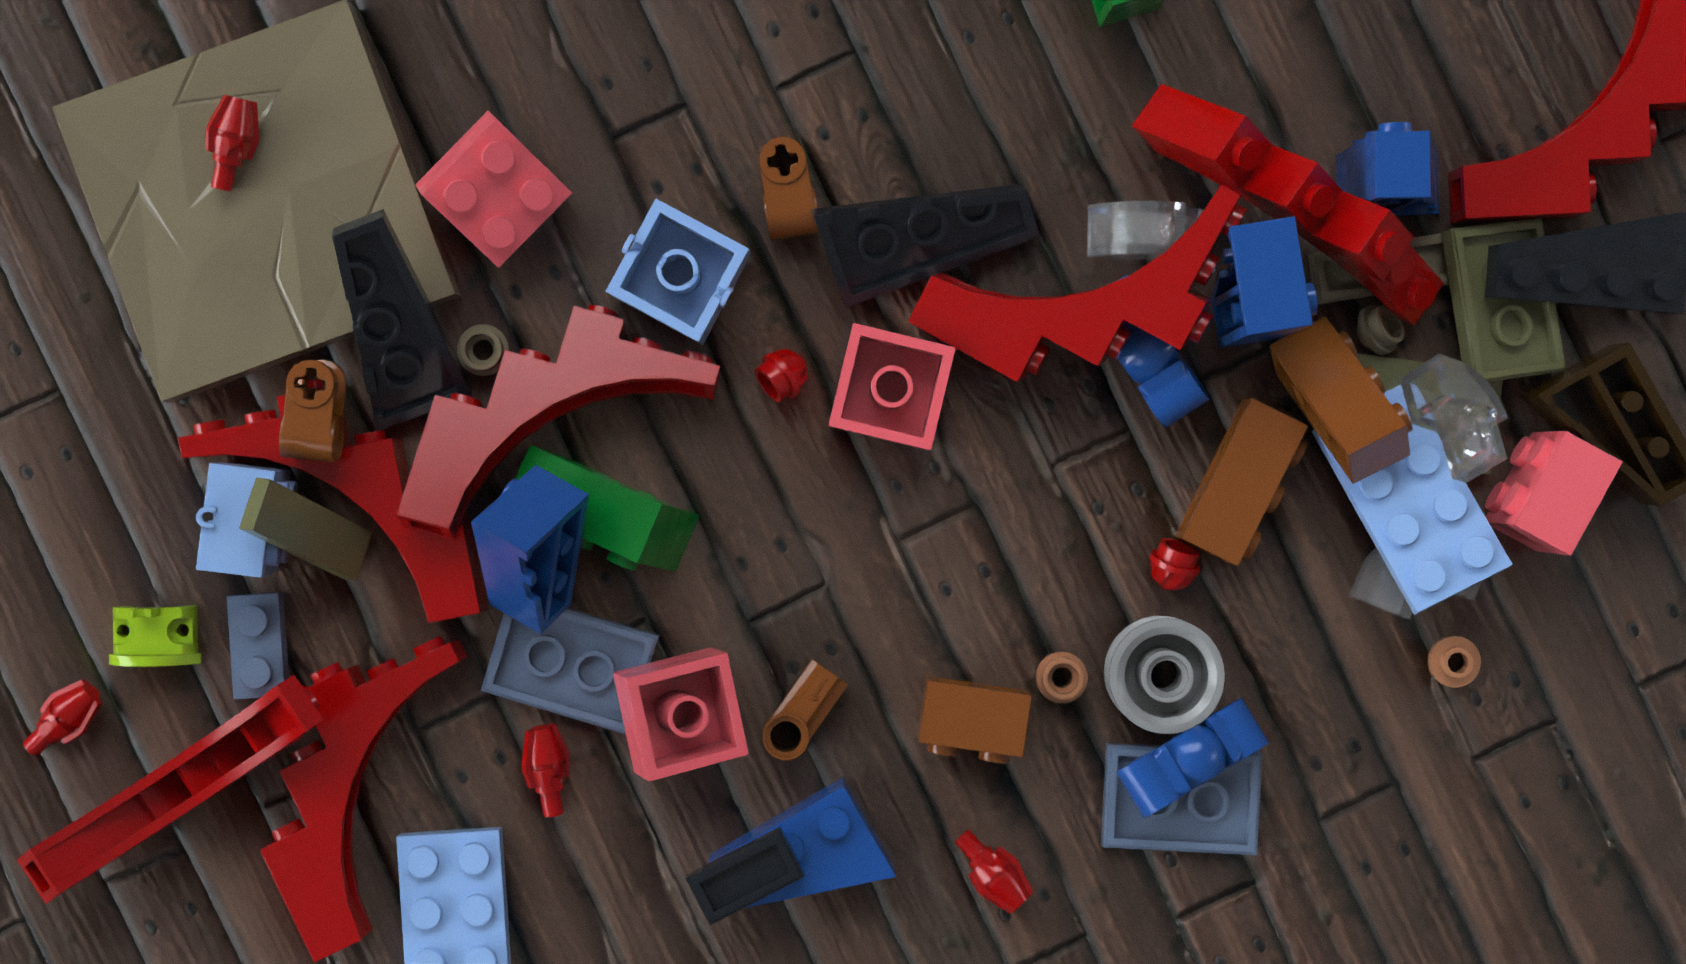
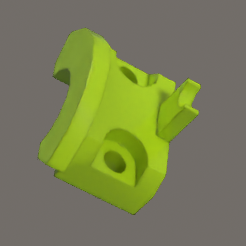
(155, 636)

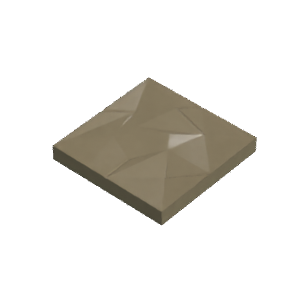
(251, 271)

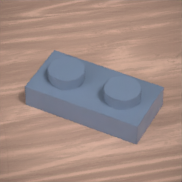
(257, 643)

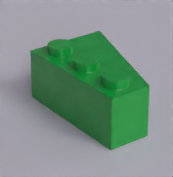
(619, 517)

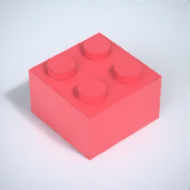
(493, 189)
(891, 386)
(1551, 491)
(680, 713)

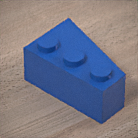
(1393, 169)
(1264, 287)
(532, 547)
(829, 841)

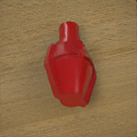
(232, 138)
(64, 716)
(546, 766)
(995, 873)

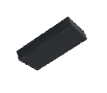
(745, 875)

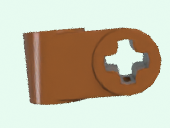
(787, 197)
(313, 418)

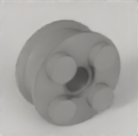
(1197, 679)

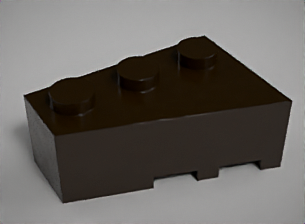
(1620, 411)

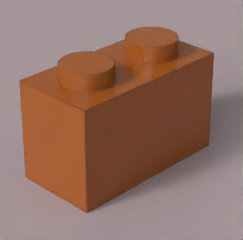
(974, 718)

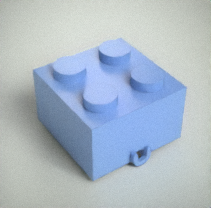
(678, 271)
(221, 542)

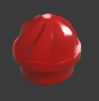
(781, 374)
(1174, 564)

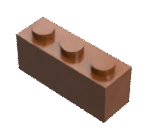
(1342, 399)
(1243, 482)

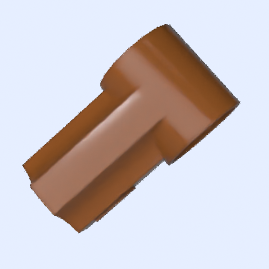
(805, 706)

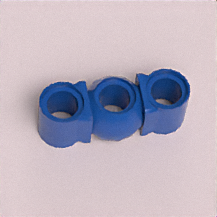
(1166, 381)
(1192, 757)

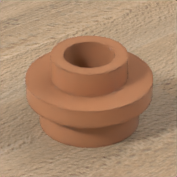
(1439, 657)
(1073, 688)

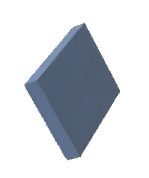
(567, 665)
(1208, 819)

